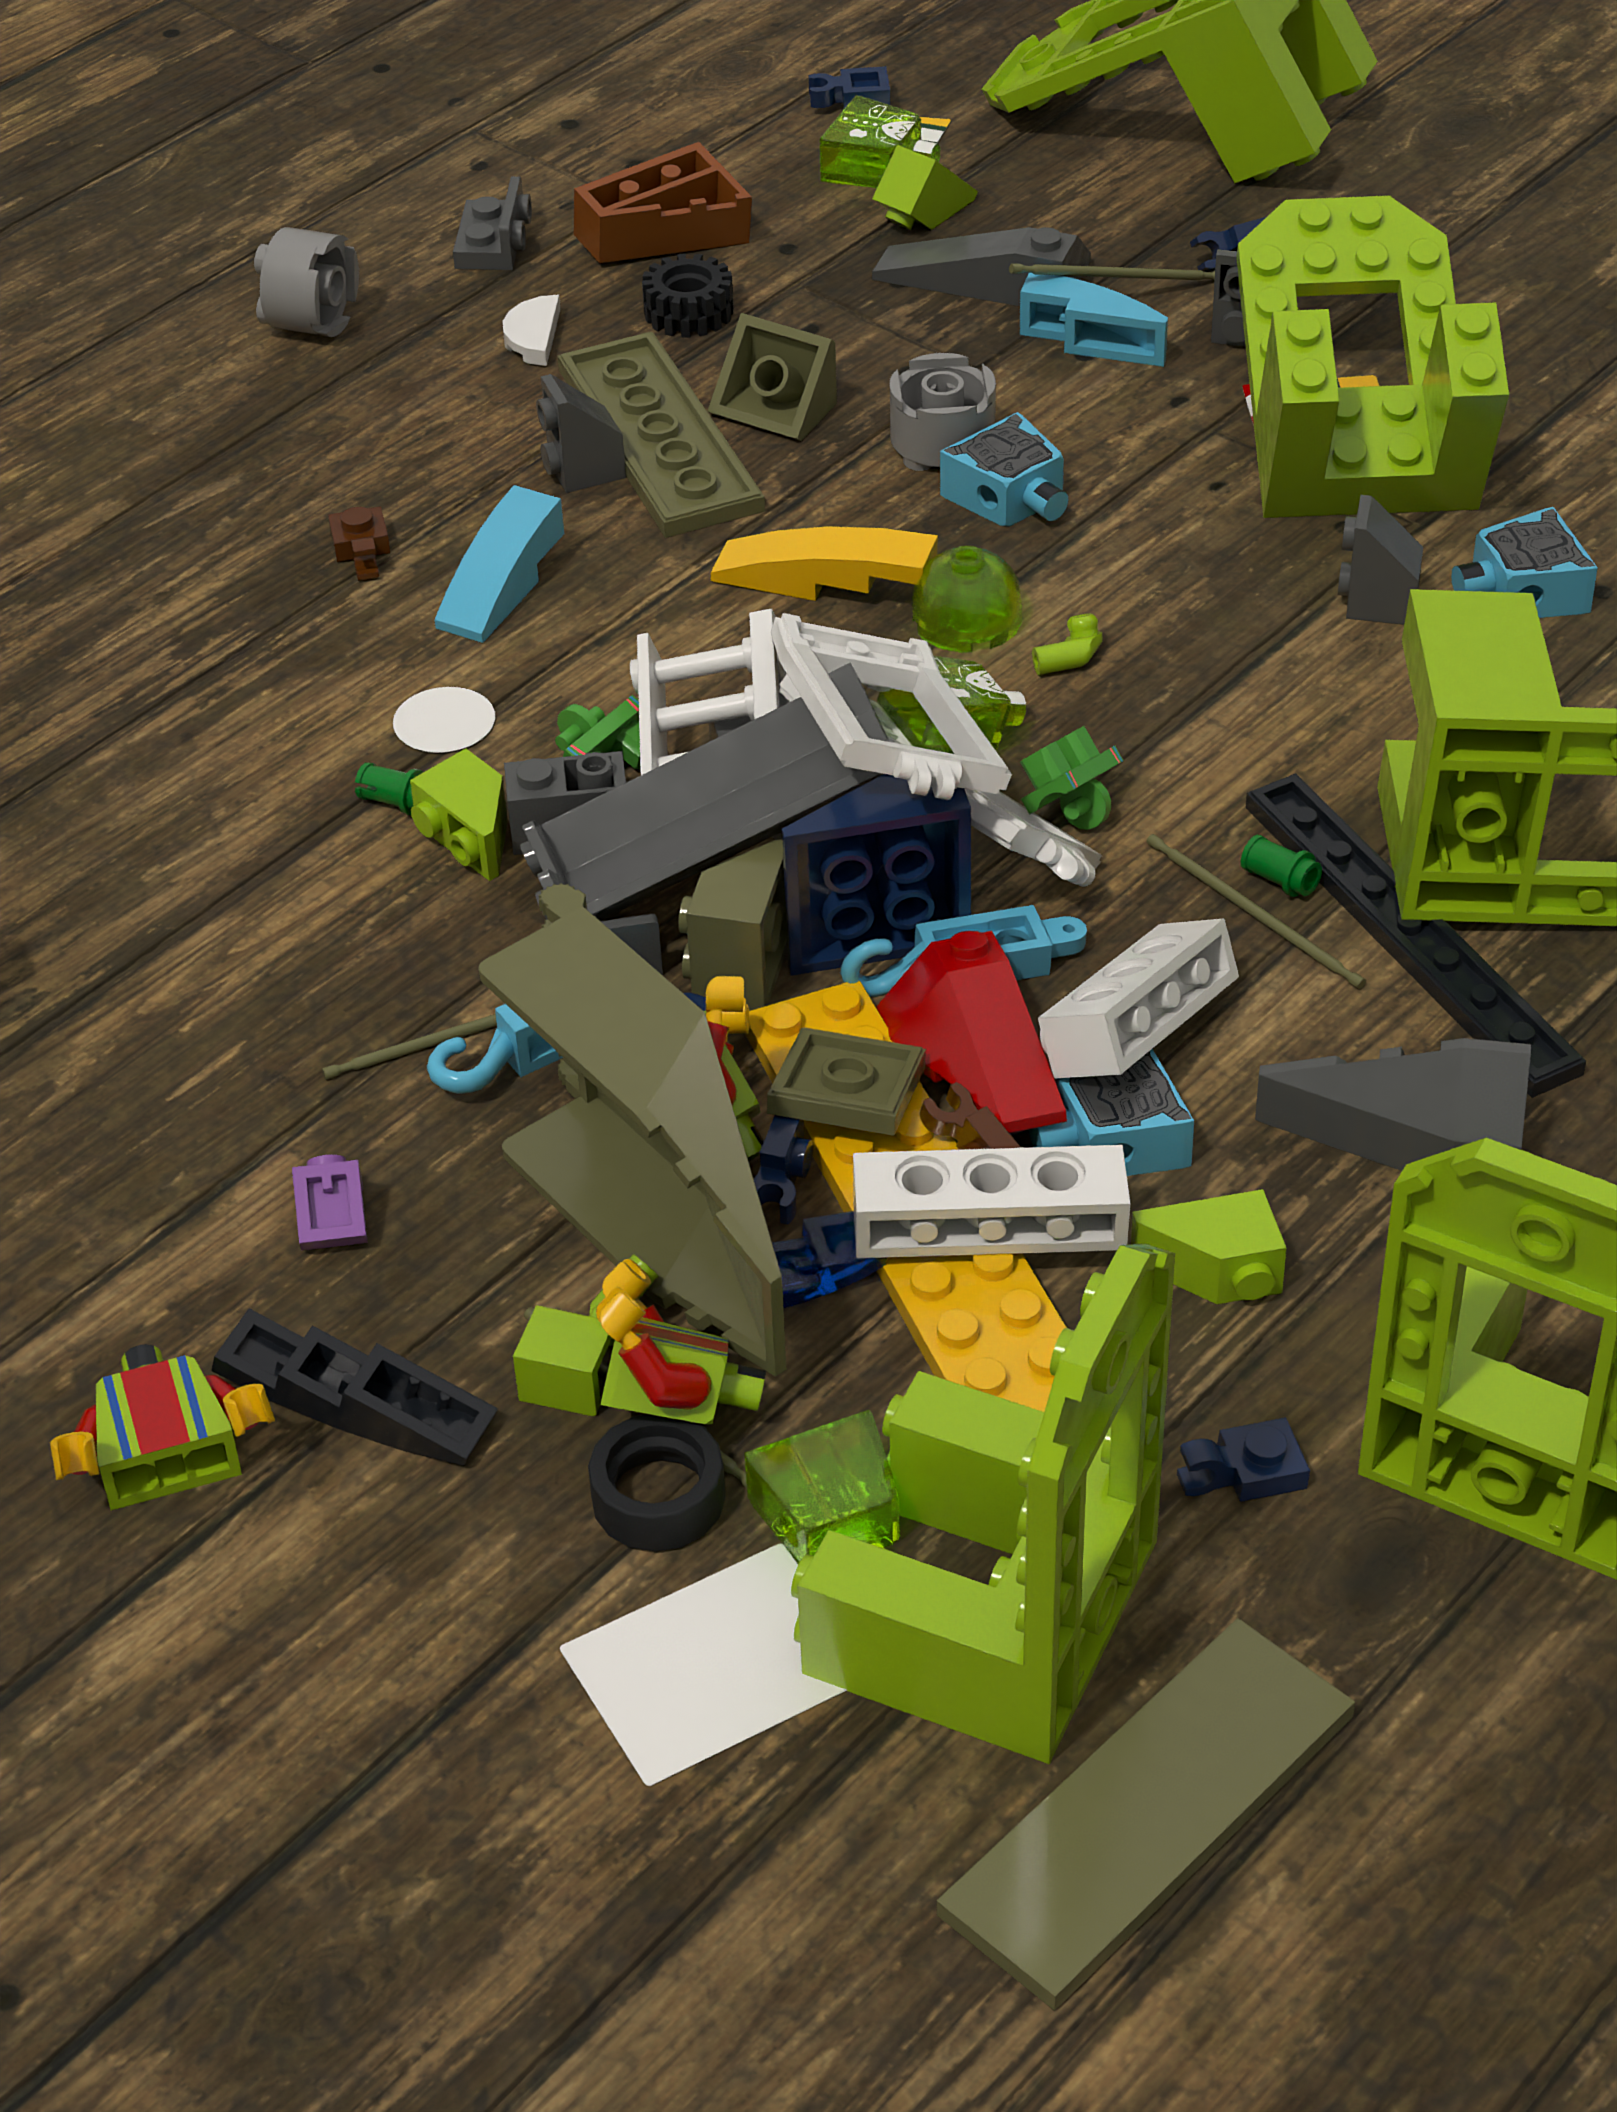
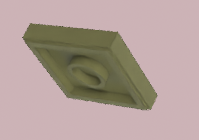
(846, 1081)

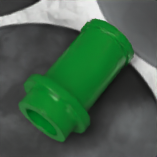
(386, 786)
(1294, 871)

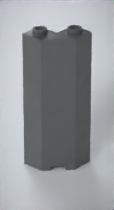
(699, 806)

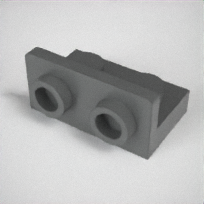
(493, 230)

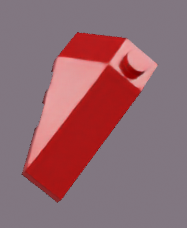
(975, 1029)

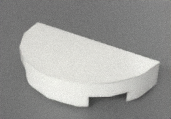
(531, 328)

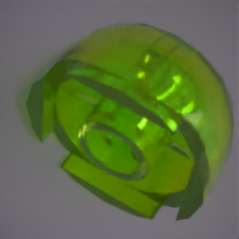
(966, 600)

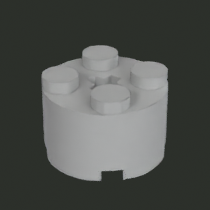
(306, 281)
(938, 406)

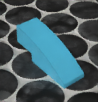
(1092, 320)
(501, 563)

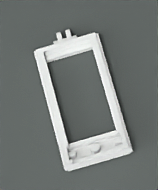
(884, 664)
(1008, 820)

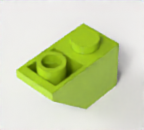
(463, 810)

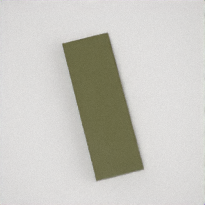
(669, 440)
(1144, 1812)

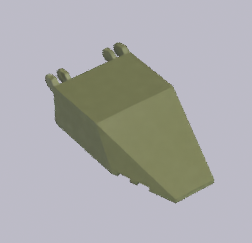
(652, 1139)

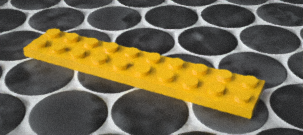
(970, 1315)

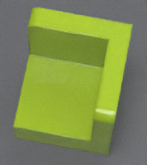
(561, 1360)

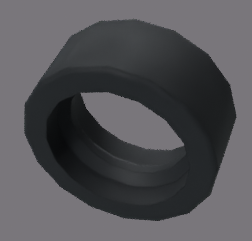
(665, 1523)

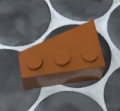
(662, 208)

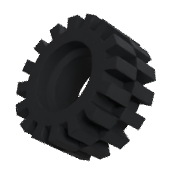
(688, 295)

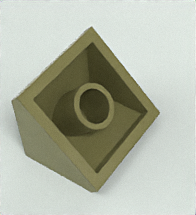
(776, 378)

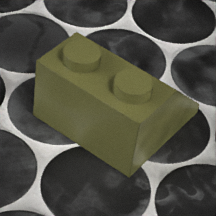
(738, 923)

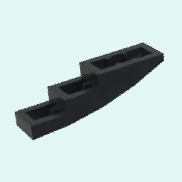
(355, 1392)

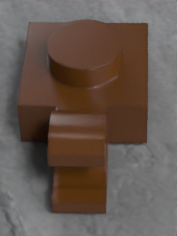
(360, 536)
(966, 1124)

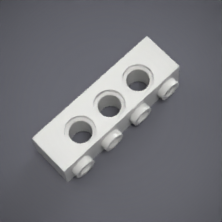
(1138, 999)
(990, 1201)

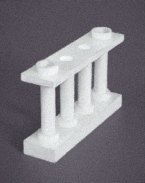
(651, 673)

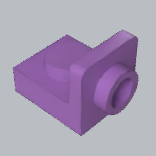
(329, 1202)

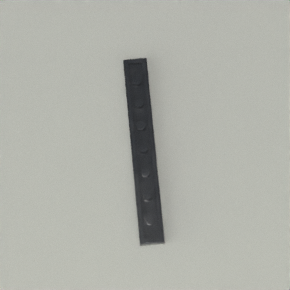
(1424, 948)

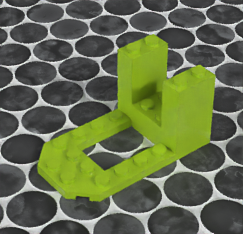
(1243, 63)
(1401, 444)
(1477, 783)
(1442, 1403)
(1054, 1488)

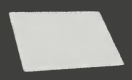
(700, 1666)

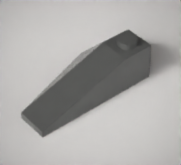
(979, 262)
(1401, 1103)

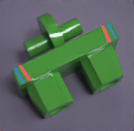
(590, 731)
(1068, 772)

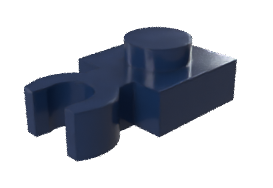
(865, 82)

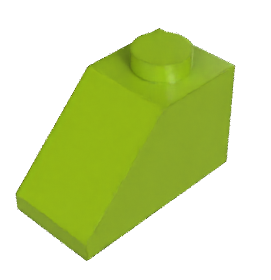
(920, 190)
(1221, 1245)

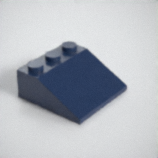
(874, 871)

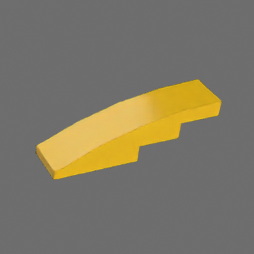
(839, 557)

